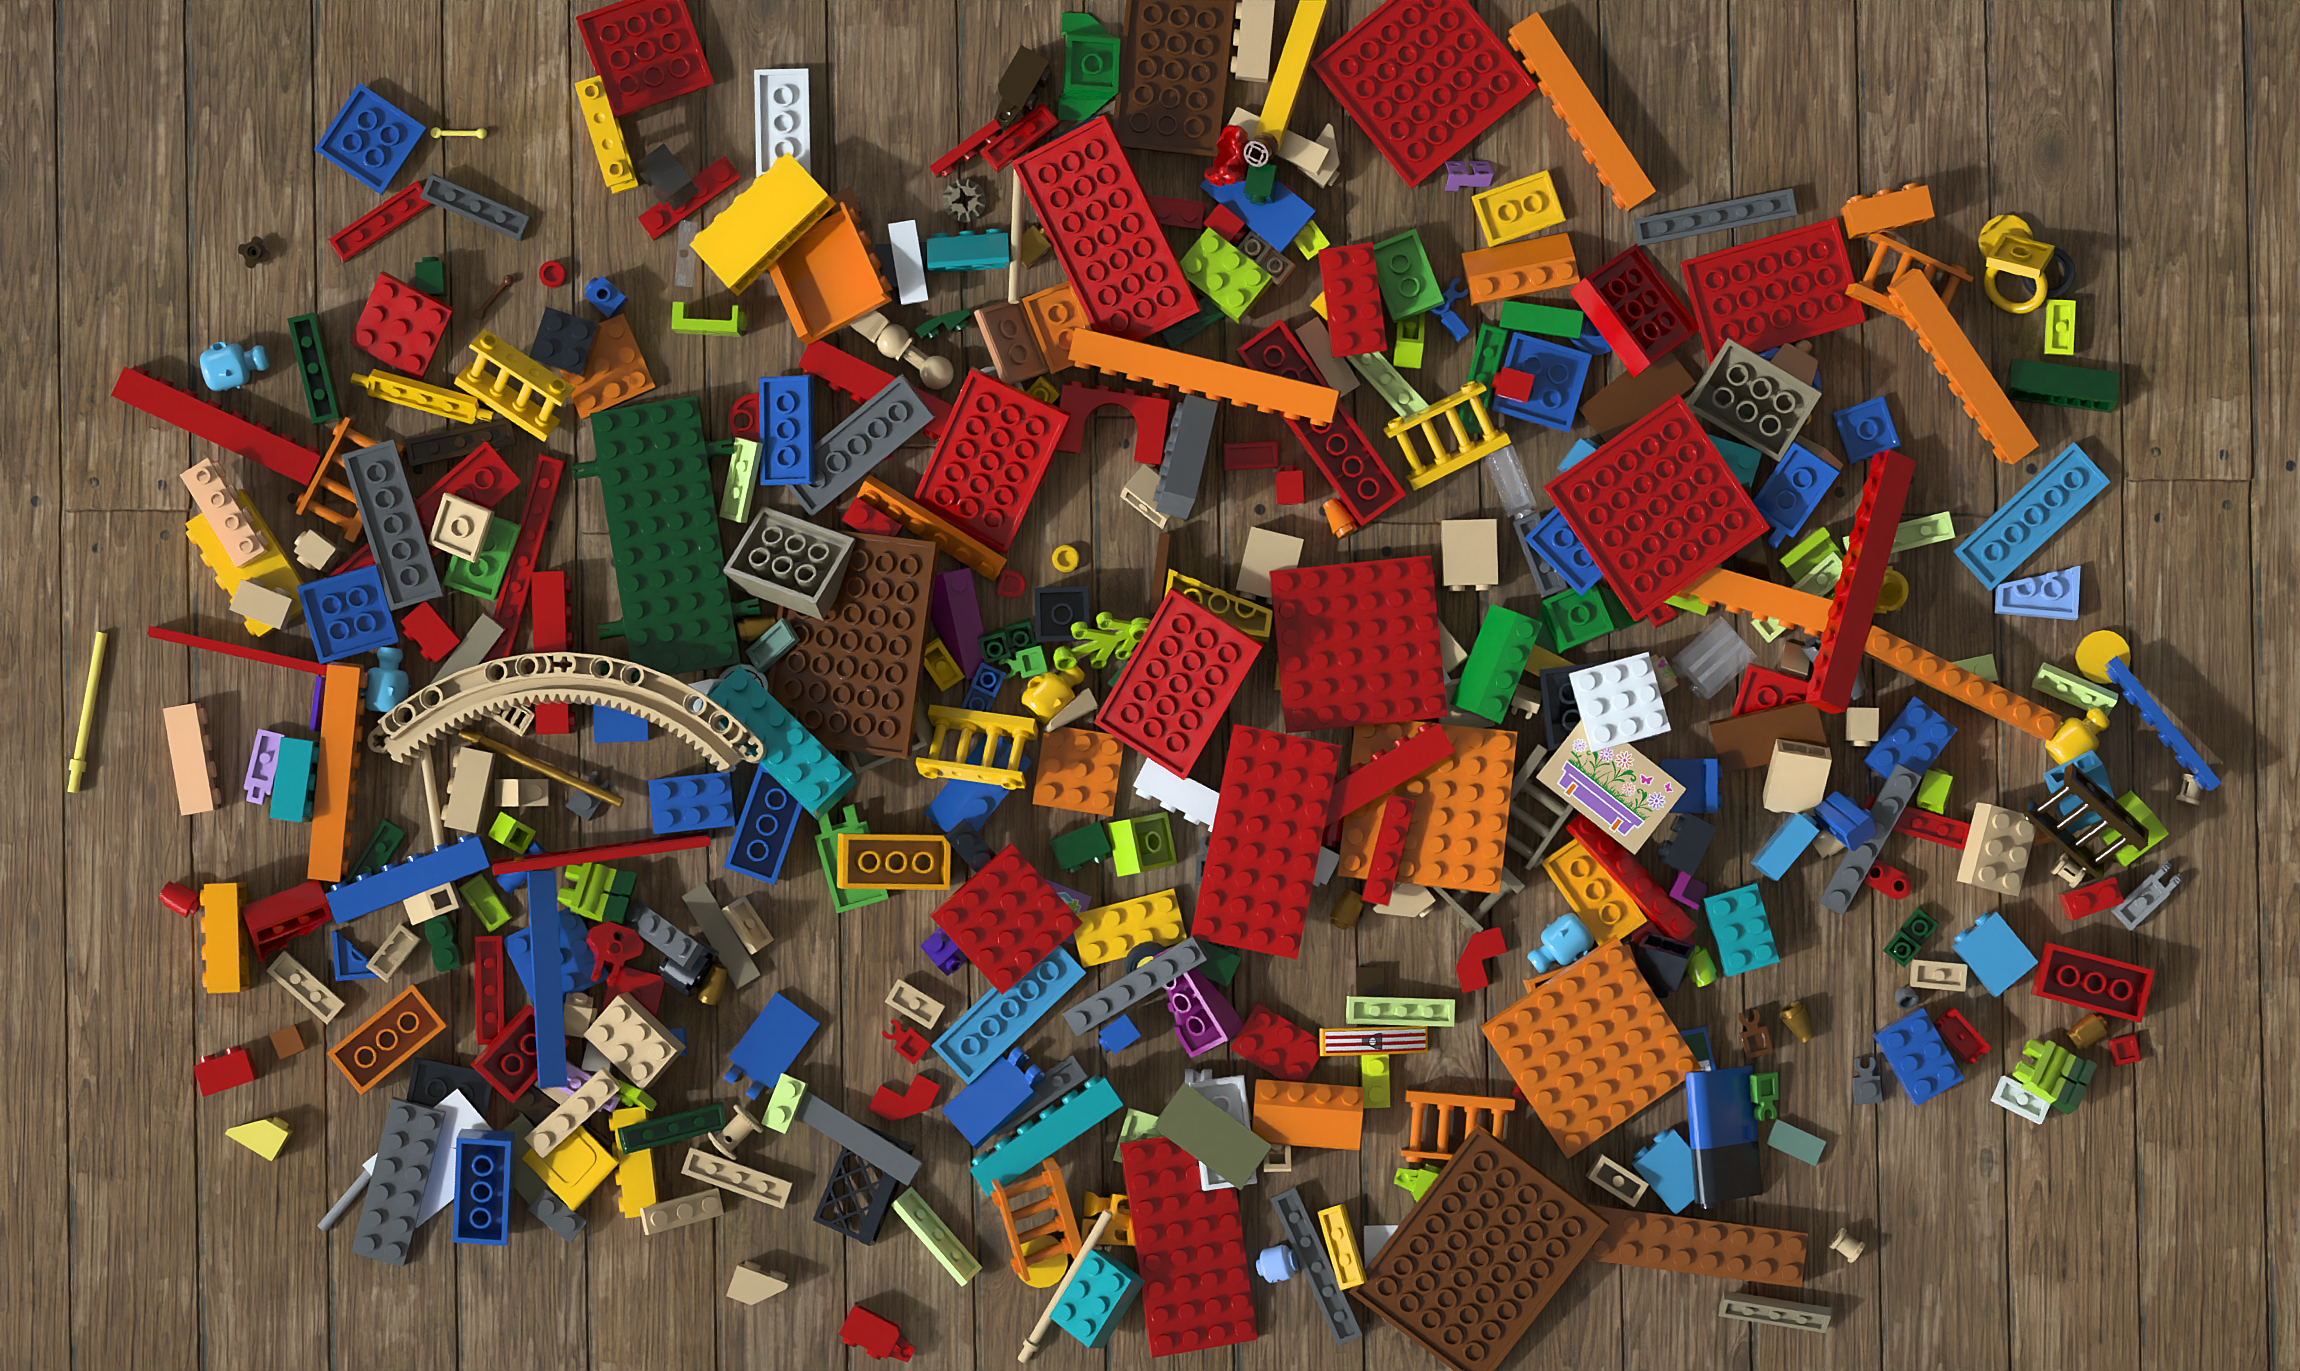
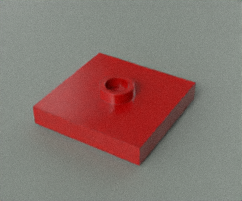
(642, 985)

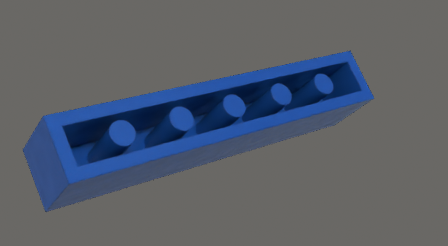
(409, 879)

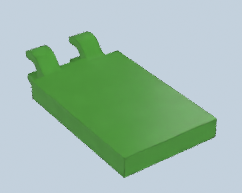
(828, 849)

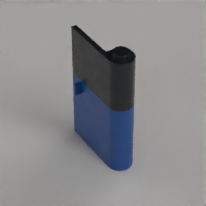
(1723, 1135)

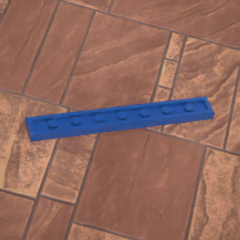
(547, 979)

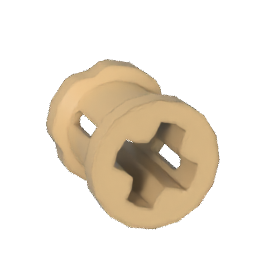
(2189, 792)
(2060, 869)
(1847, 1245)

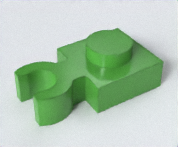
(1028, 662)
(1763, 1092)

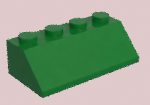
(1496, 663)

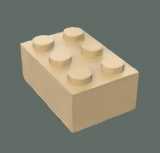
(1997, 849)
(634, 1040)

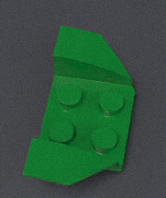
(1089, 67)
(1574, 619)

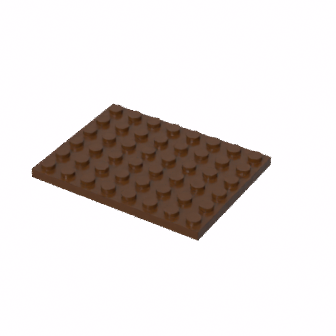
(862, 666)
(1479, 1255)

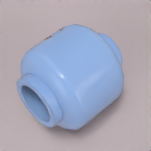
(1277, 1263)

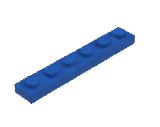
(2154, 716)

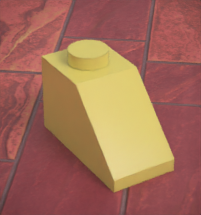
(263, 1136)

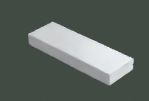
(908, 262)

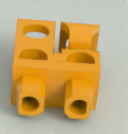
(1118, 1229)

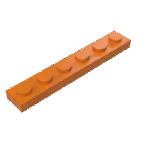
(931, 528)

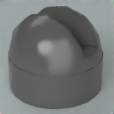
(1902, 1001)

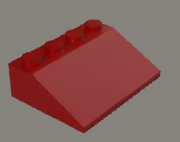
(1634, 310)

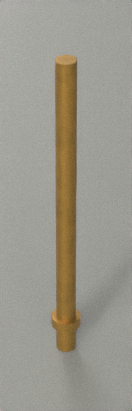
(478, 739)

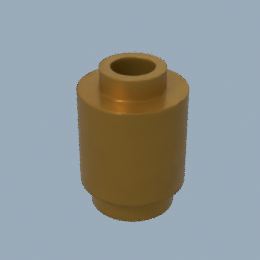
(1346, 909)
(2087, 1031)

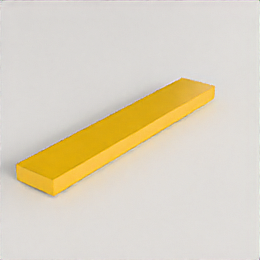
(1292, 68)

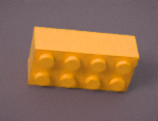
(893, 861)
(226, 938)

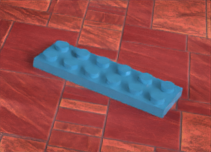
(2031, 516)
(1000, 1019)

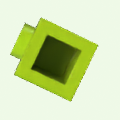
(1935, 790)
(511, 833)

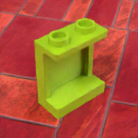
(683, 325)
(1808, 555)

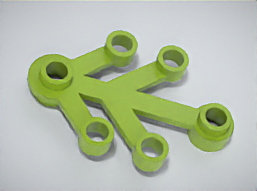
(1105, 641)

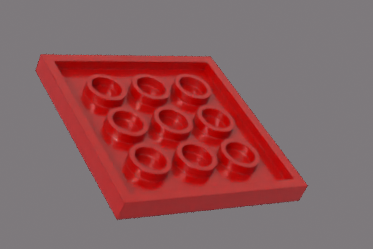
(644, 53)
(1006, 918)

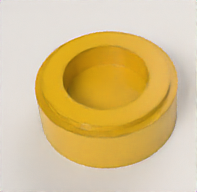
(1065, 558)

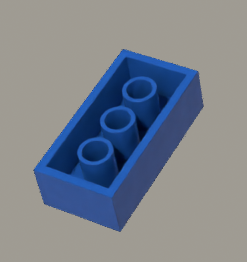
(764, 830)
(483, 1187)

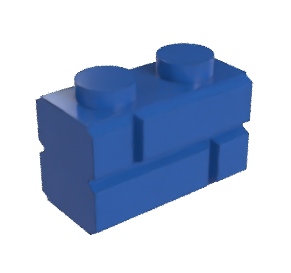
(1845, 820)

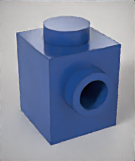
(605, 296)
(1118, 1034)

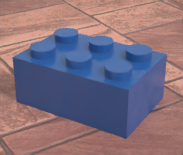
(1910, 738)
(692, 802)
(1918, 1056)

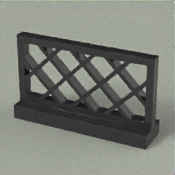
(881, 1200)

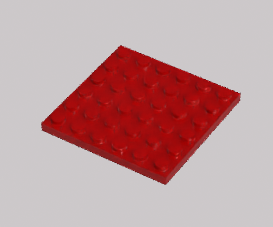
(1422, 81)
(1656, 507)
(1358, 644)

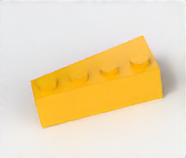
(1242, 613)

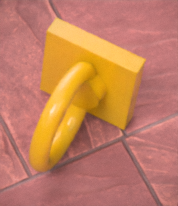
(2022, 258)

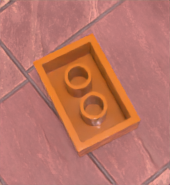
(1887, 211)

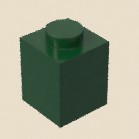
(1261, 184)
(431, 276)

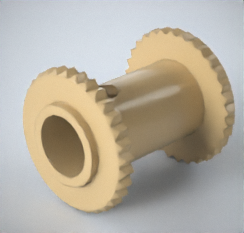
(737, 1129)

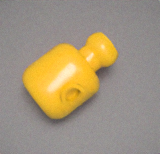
(1051, 693)
(2077, 736)

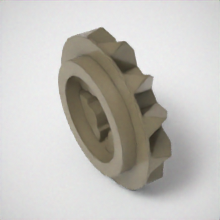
(975, 205)

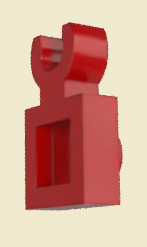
(910, 1044)

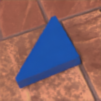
(349, 960)

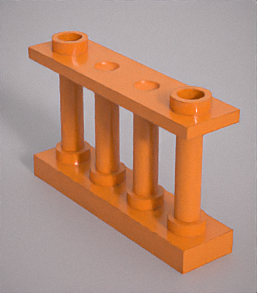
(1885, 241)
(352, 526)
(1446, 1103)
(1056, 1200)

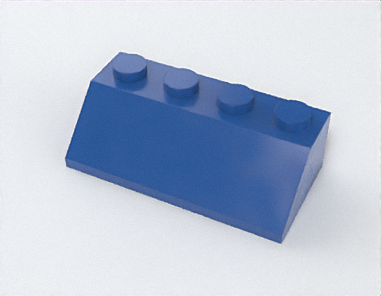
(972, 799)

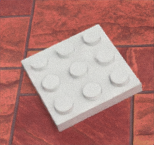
(1619, 702)

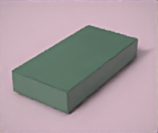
(772, 645)
(1795, 1142)

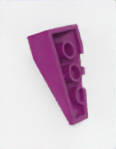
(959, 619)
(1200, 1012)

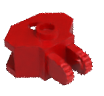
(612, 951)

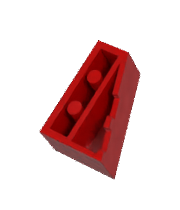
(284, 916)

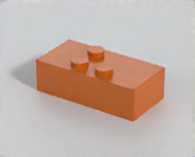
(388, 1039)

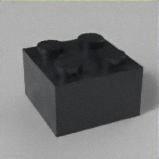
(565, 342)
(1058, 610)
(1686, 844)

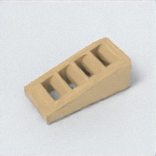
(1080, 706)
(525, 724)

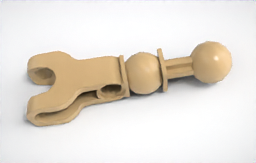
(896, 343)

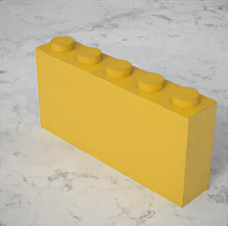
(762, 223)
(271, 568)

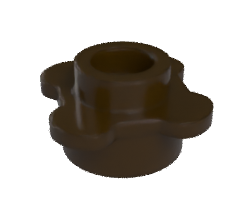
(261, 253)

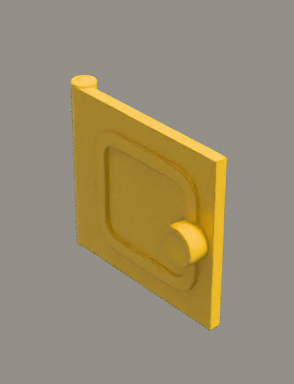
(573, 1166)

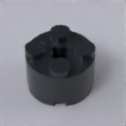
(685, 979)

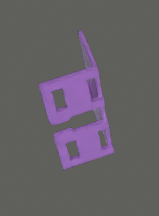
(1464, 179)

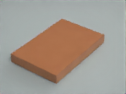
(1011, 342)

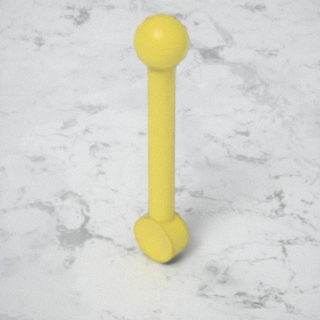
(437, 133)

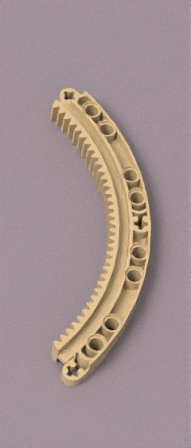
(478, 693)

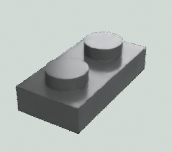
(557, 1215)

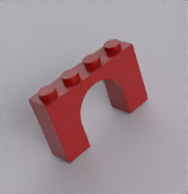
(1148, 413)

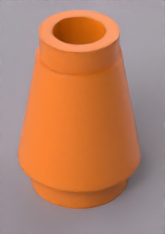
(1339, 518)

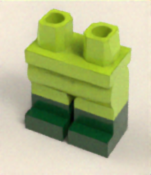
(599, 892)
(2054, 1075)

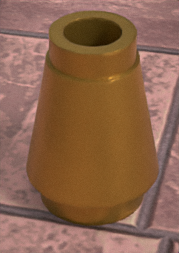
(754, 627)
(713, 985)
(1798, 1021)

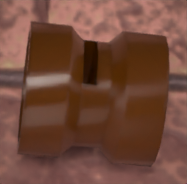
(1261, 149)

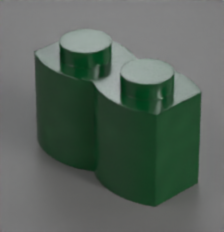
(442, 936)

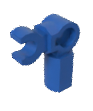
(1451, 319)

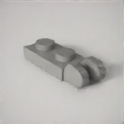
(2145, 897)

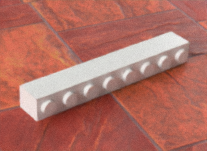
(1201, 805)

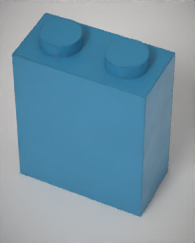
(2094, 769)
(1785, 845)
(1993, 952)
(1667, 1169)

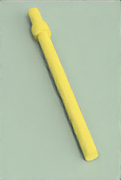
(78, 764)

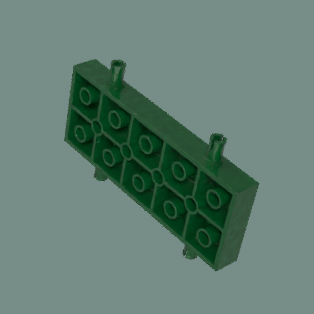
(666, 537)

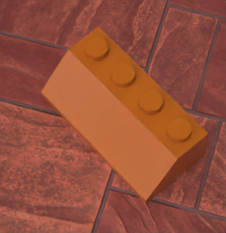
(1520, 269)
(1308, 1114)

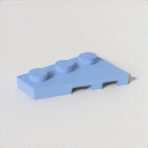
(2041, 596)

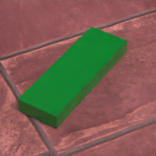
(1541, 319)

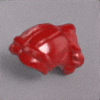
(1230, 163)

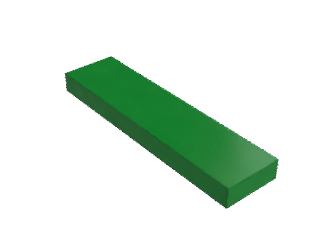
(1482, 369)

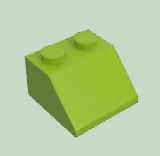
(2146, 817)
(1142, 844)

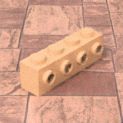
(225, 513)

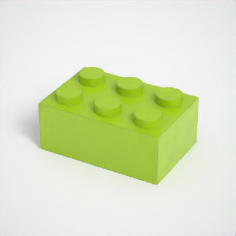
(1225, 275)

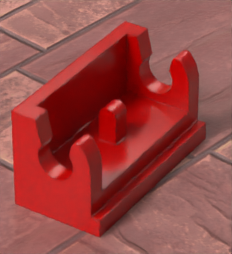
(1961, 1036)

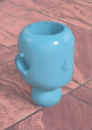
(230, 366)
(386, 684)
(1563, 942)

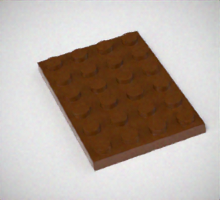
(1173, 75)

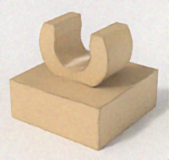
(1526, 699)

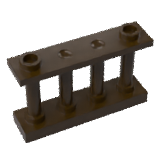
(2093, 799)

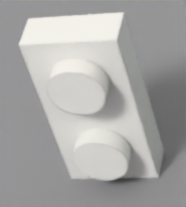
(2023, 1102)

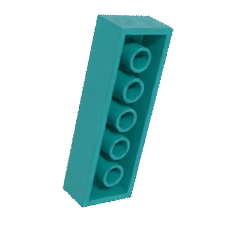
(792, 752)
(1046, 1135)

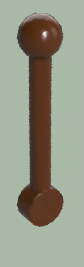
(478, 314)

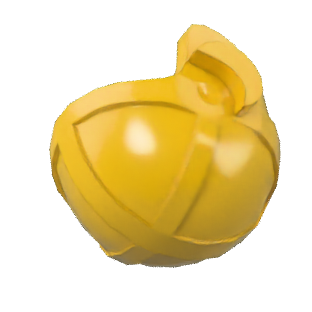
(1893, 592)

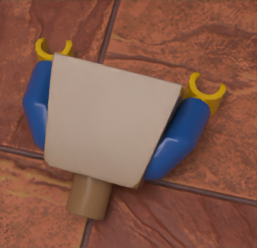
(1796, 362)

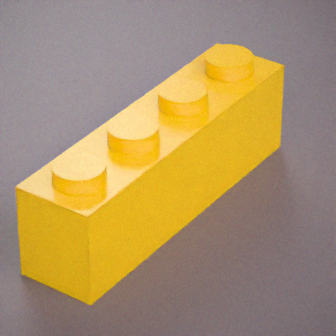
(636, 1169)

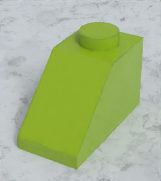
(1409, 342)

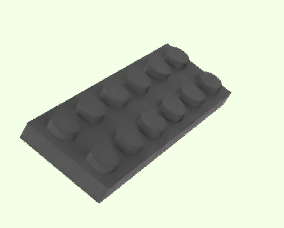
(863, 442)
(392, 524)
(398, 1181)

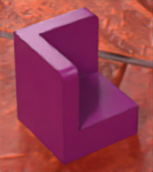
(1687, 890)

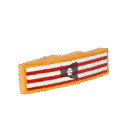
(1373, 1040)

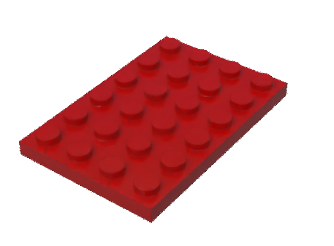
(1773, 290)
(990, 459)
(1178, 683)

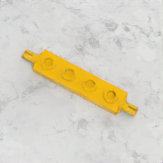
(422, 396)

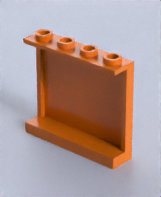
(829, 276)

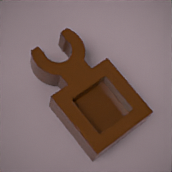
(1756, 1039)

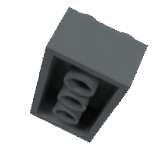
(1184, 456)

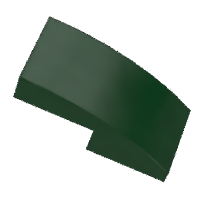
(953, 321)
(1006, 640)
(1911, 936)

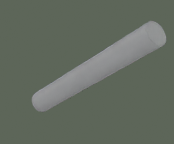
(345, 1201)

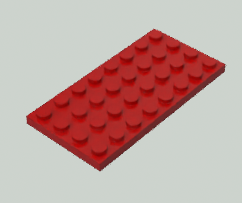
(1106, 233)
(1265, 841)
(1186, 1251)

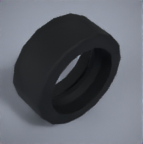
(2067, 281)

